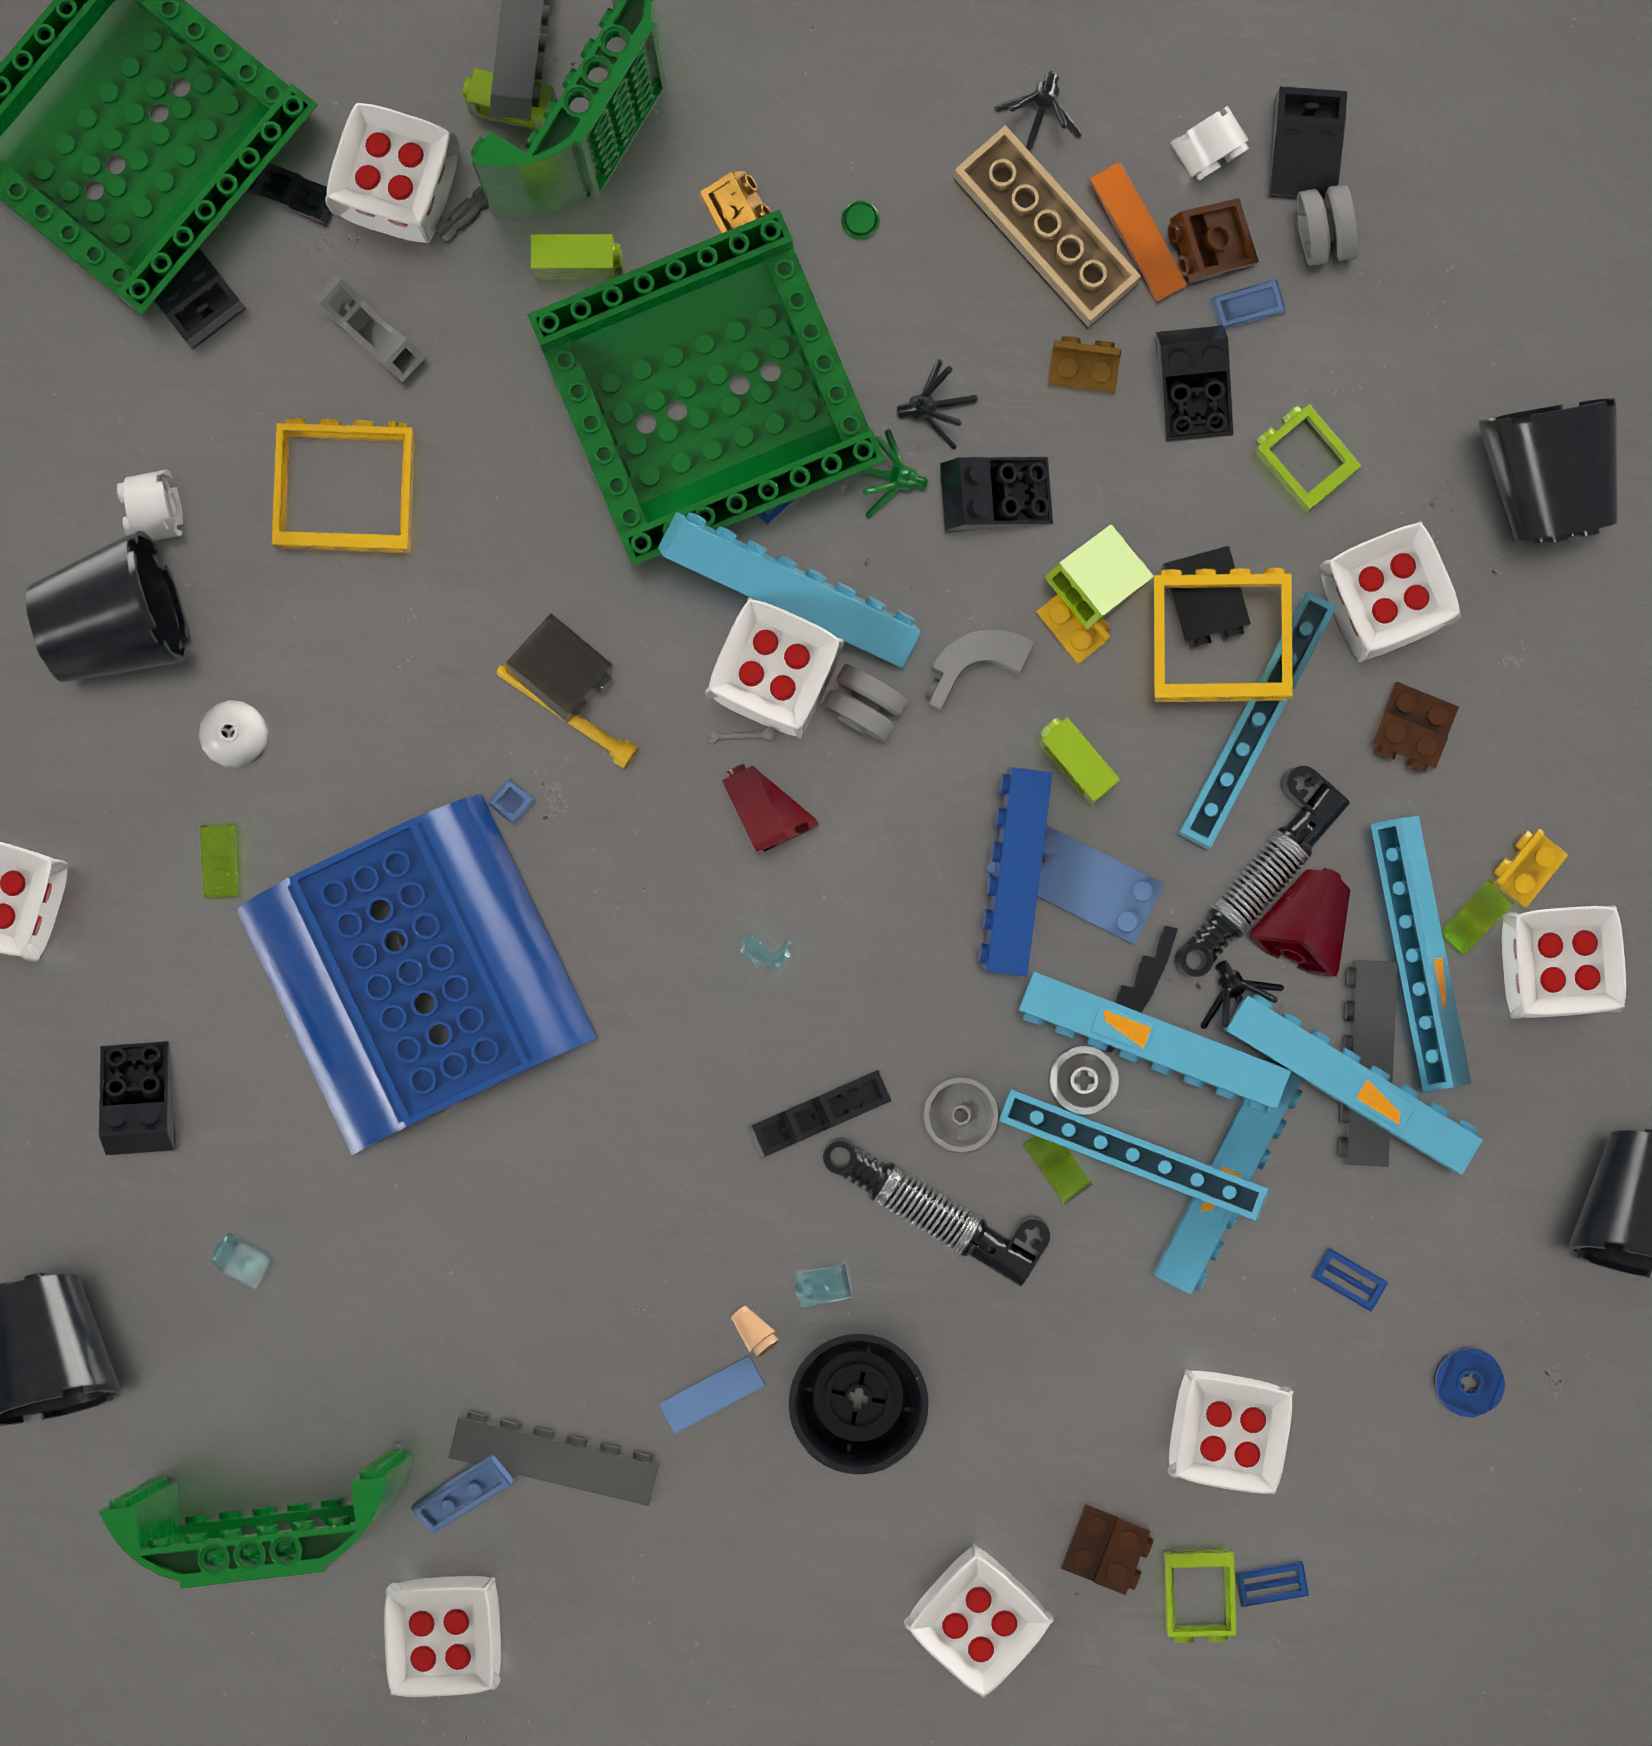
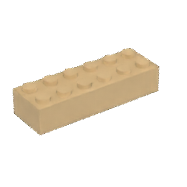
(1046, 226)

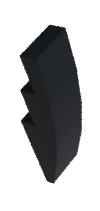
(291, 192)
(1147, 976)
(819, 1114)

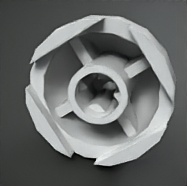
(244, 745)

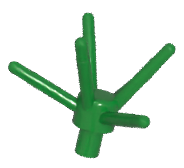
(899, 478)

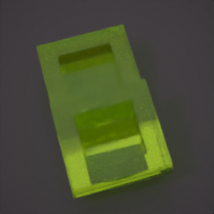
(219, 860)
(1476, 917)
(1058, 1167)

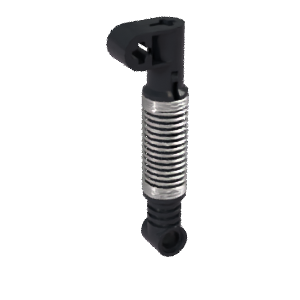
(1285, 854)
(962, 1231)

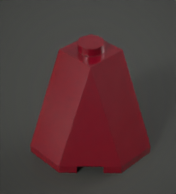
(765, 809)
(1308, 923)

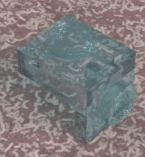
(755, 952)
(240, 1261)
(822, 1285)

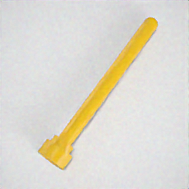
(620, 750)

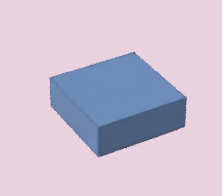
(511, 801)

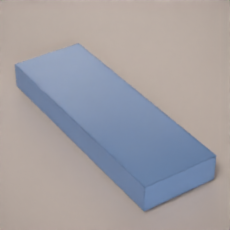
(712, 1394)
(462, 1494)

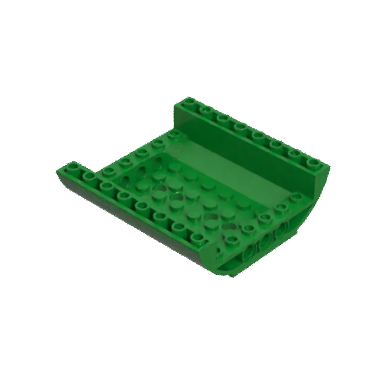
(86, 93)
(580, 150)
(682, 337)
(217, 1552)

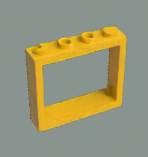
(331, 429)
(1222, 691)

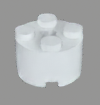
(1209, 142)
(151, 505)
(1097, 1065)

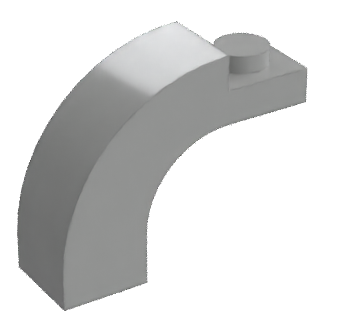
(368, 328)
(982, 646)

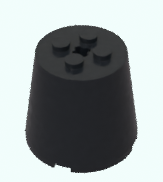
(1556, 469)
(108, 613)
(1618, 1209)
(50, 1350)
(862, 1436)

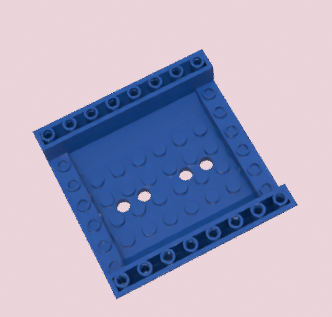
(466, 944)

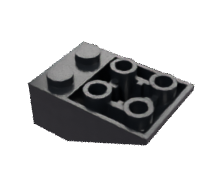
(1307, 140)
(198, 300)
(1195, 382)
(996, 492)
(136, 1098)

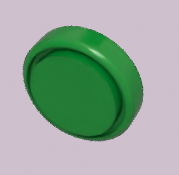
(860, 220)

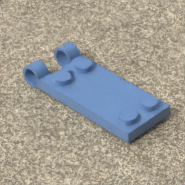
(1094, 886)

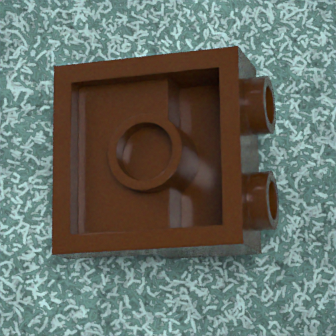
(1212, 240)
(1414, 727)
(1107, 1549)

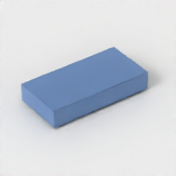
(1248, 304)

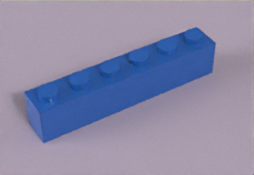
(1016, 871)

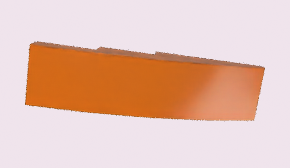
(1137, 231)

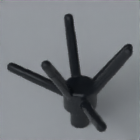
(1045, 98)
(924, 405)
(1233, 987)

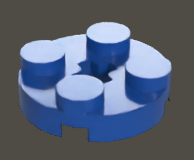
(1451, 1390)

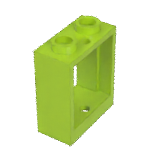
(478, 95)
(1328, 485)
(1077, 759)
(1200, 1558)

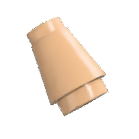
(754, 1331)

